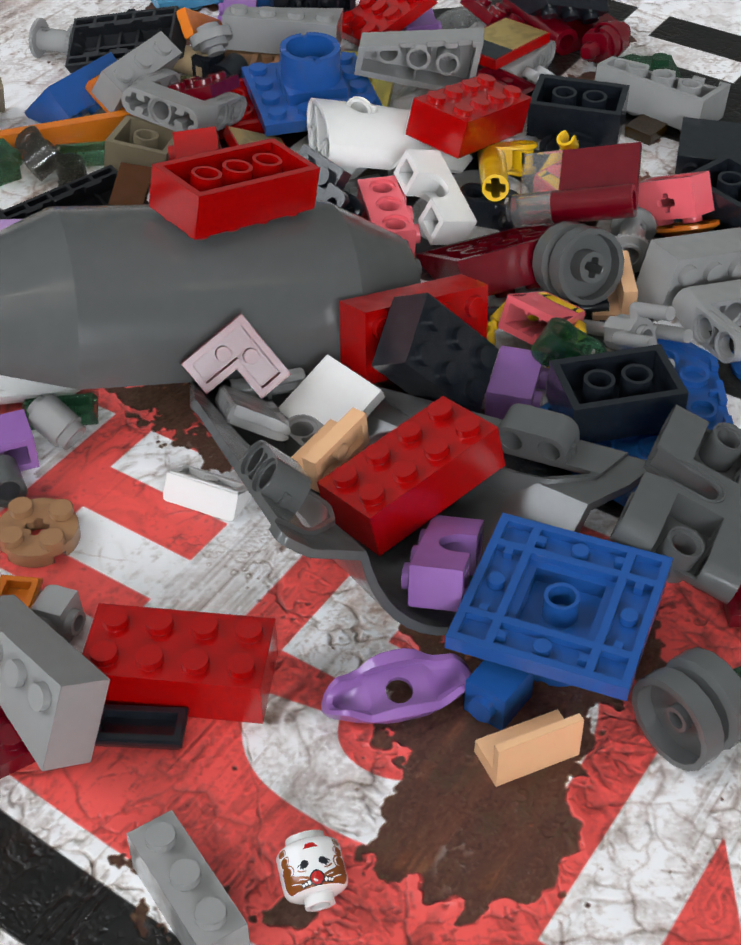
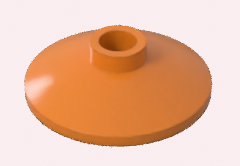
(678, 228)

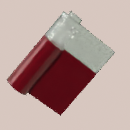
(577, 186)

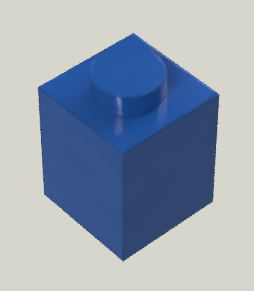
(497, 693)

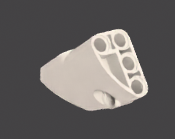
(365, 135)

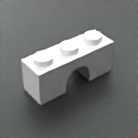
(447, 215)

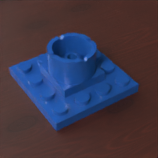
(306, 70)
(561, 606)

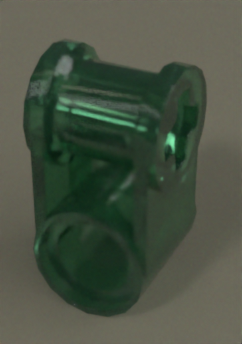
(563, 340)

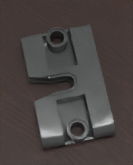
(690, 504)

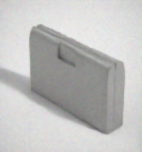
(252, 413)

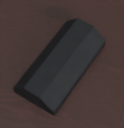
(120, 34)
(84, 191)

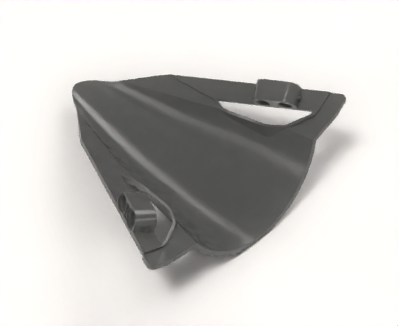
(308, 524)

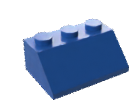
(68, 96)

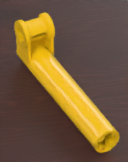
(500, 161)

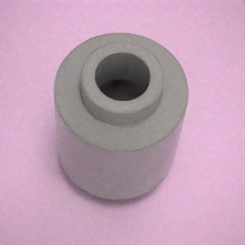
(55, 421)

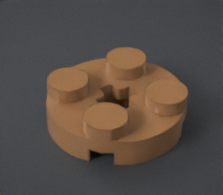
(27, 515)

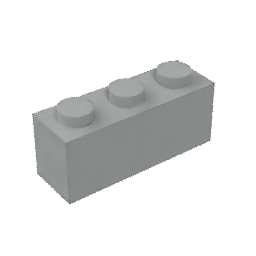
(146, 58)
(184, 885)

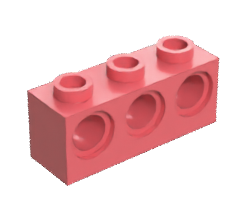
(388, 207)

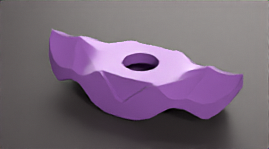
(363, 696)

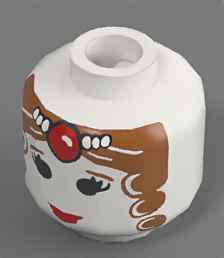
(312, 870)

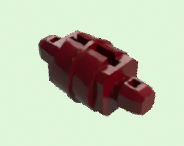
(605, 40)

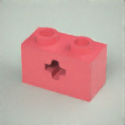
(677, 197)

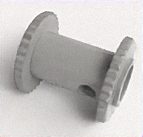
(48, 39)
(634, 237)

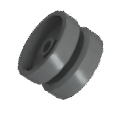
(578, 262)
(690, 708)

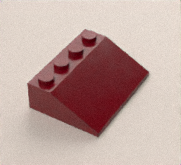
(495, 259)

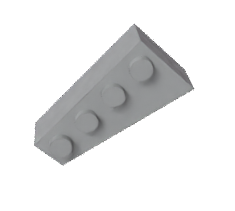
(420, 56)
(663, 94)
(48, 689)

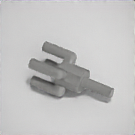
(637, 330)

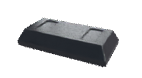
(142, 726)

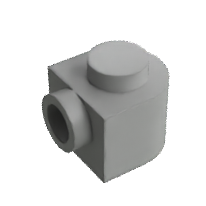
(61, 610)

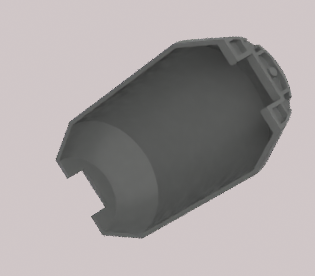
(129, 296)

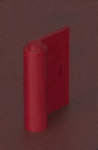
(565, 34)

